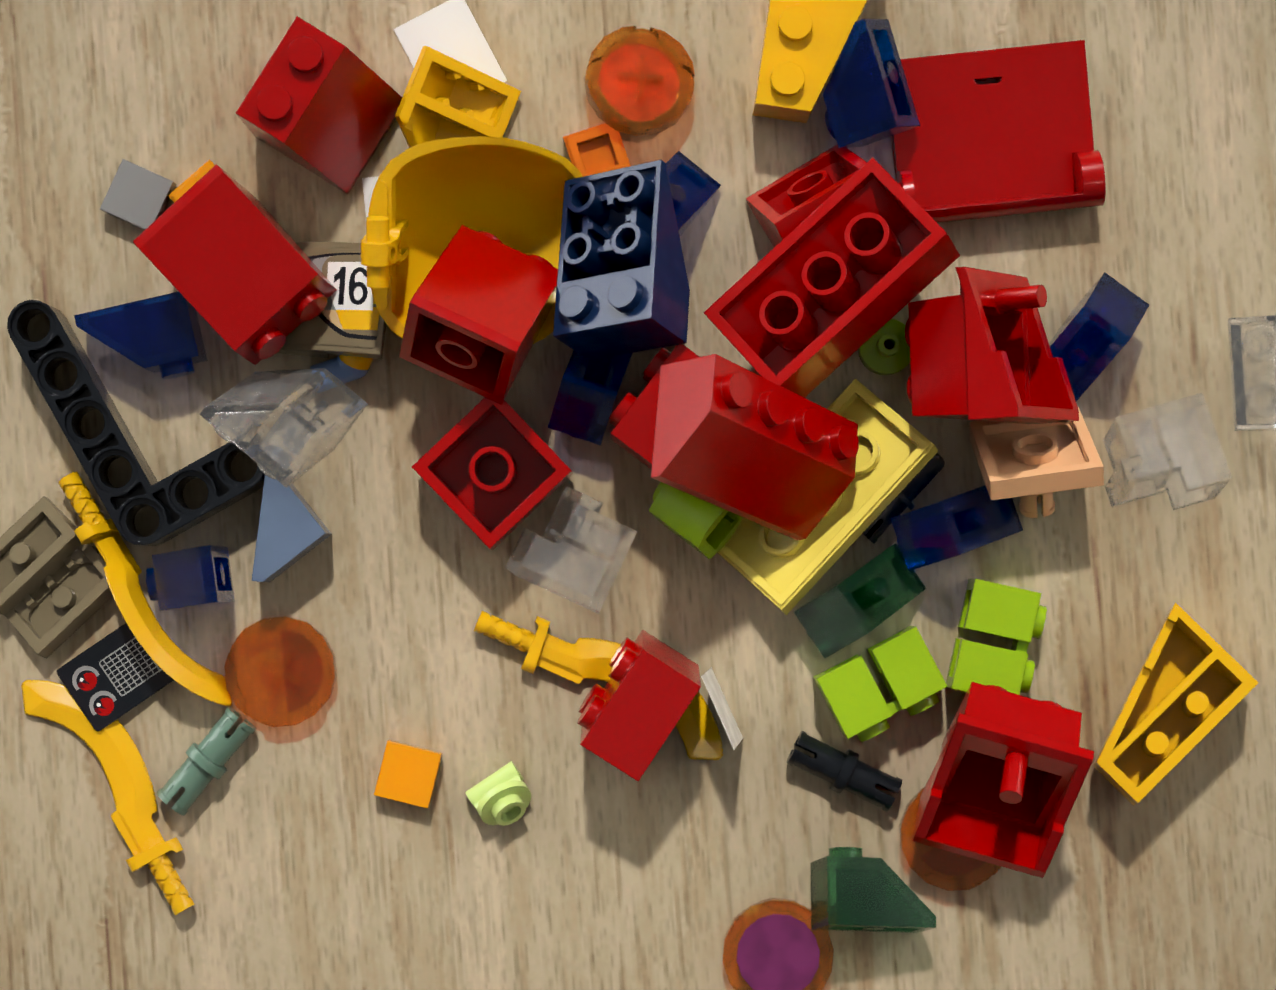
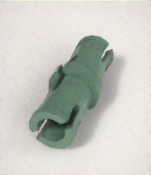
(206, 761)

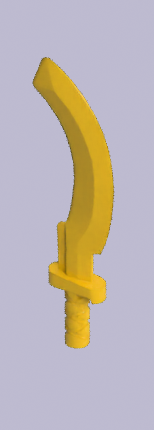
(124, 584)
(591, 660)
(127, 779)

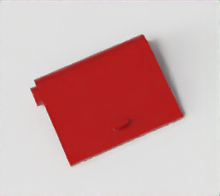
(1003, 143)

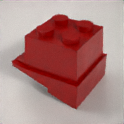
(986, 354)
(1004, 780)

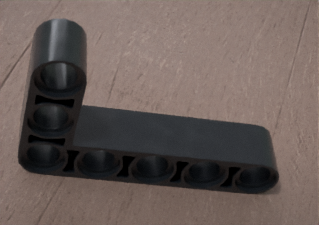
(117, 441)

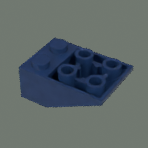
(621, 264)

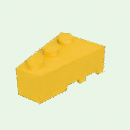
(800, 54)
(1172, 706)

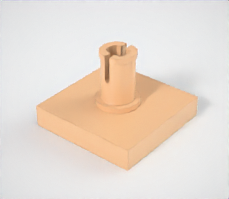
(1035, 461)

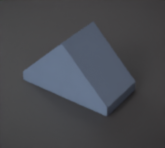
(285, 530)

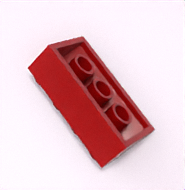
(833, 281)
(750, 445)

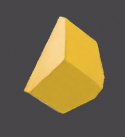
(452, 101)

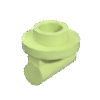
(501, 796)

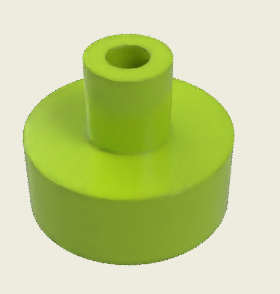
(882, 360)

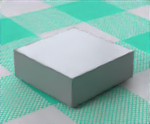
(137, 195)

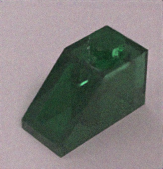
(859, 601)
(863, 896)

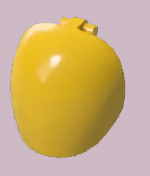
(455, 182)

